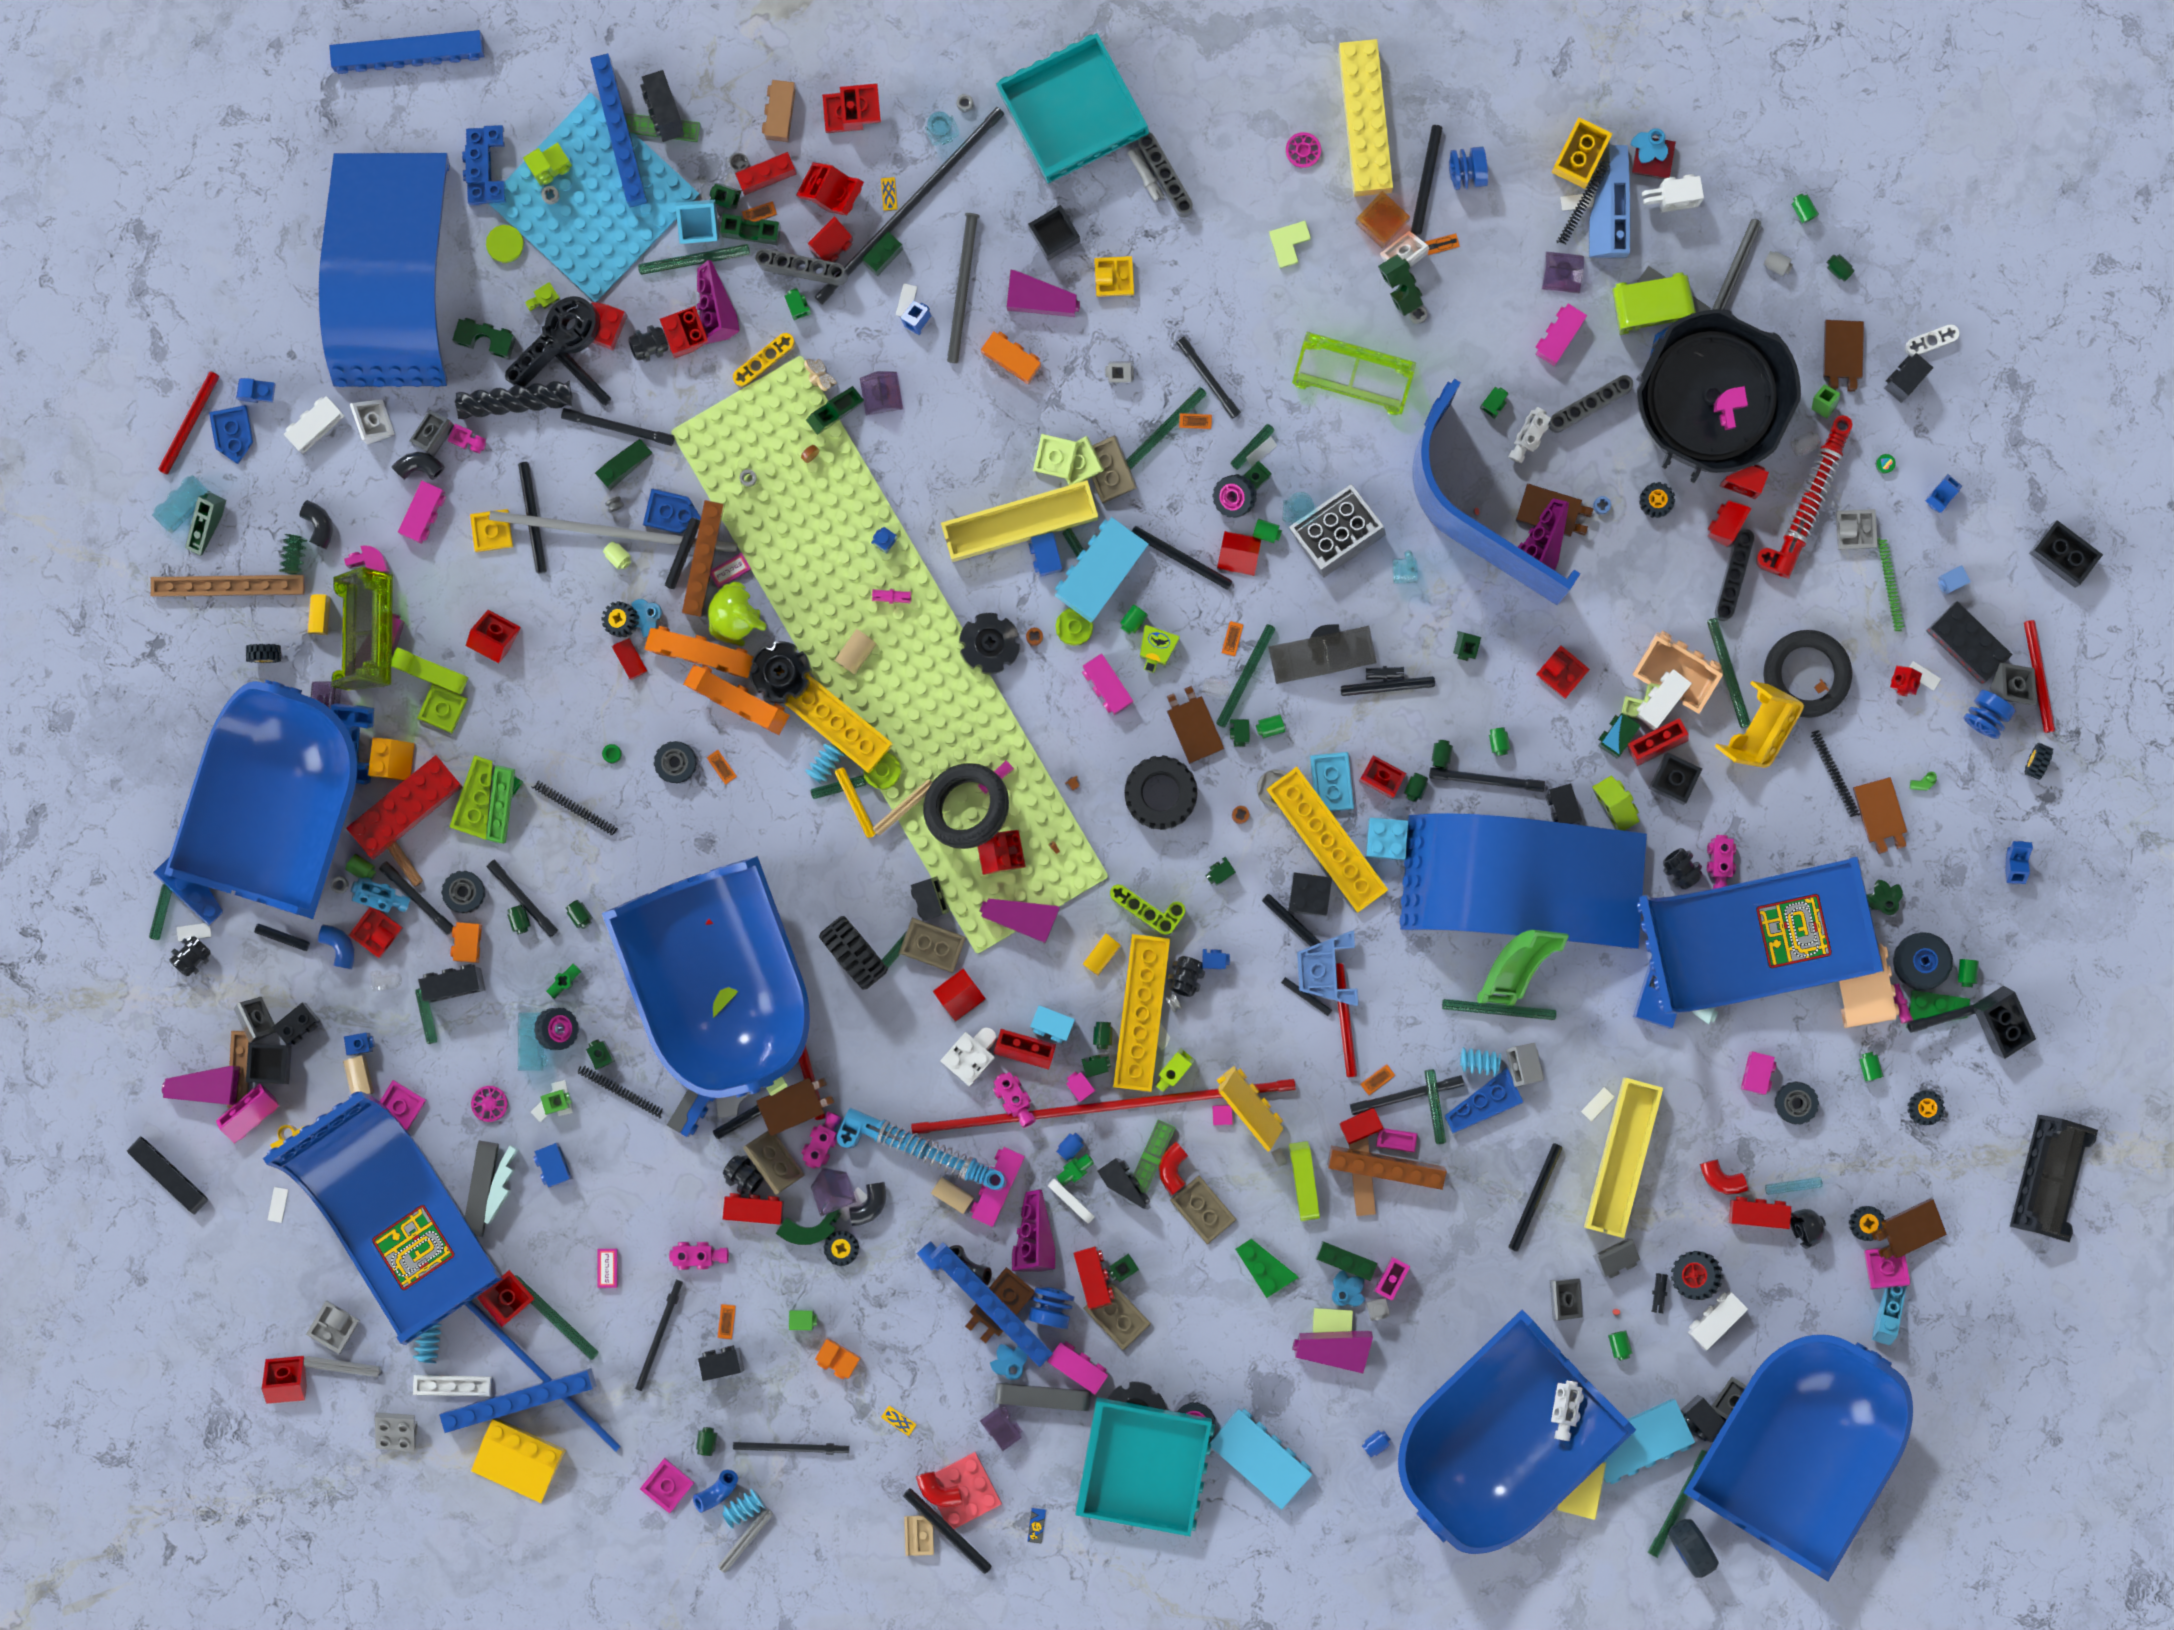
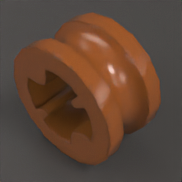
(1034, 642)
(1246, 816)

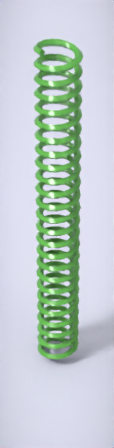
(1897, 628)

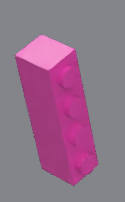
(992, 1200)

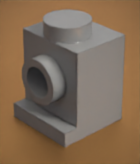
(1114, 376)
(1377, 1309)

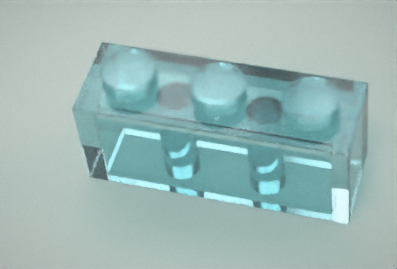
(180, 503)
(530, 1052)

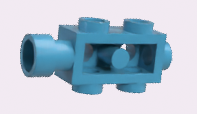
(375, 896)

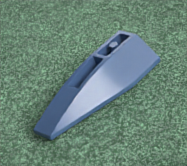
(1611, 208)

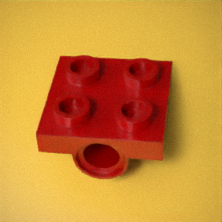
(1562, 672)
(375, 931)

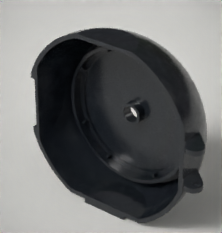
(1735, 355)

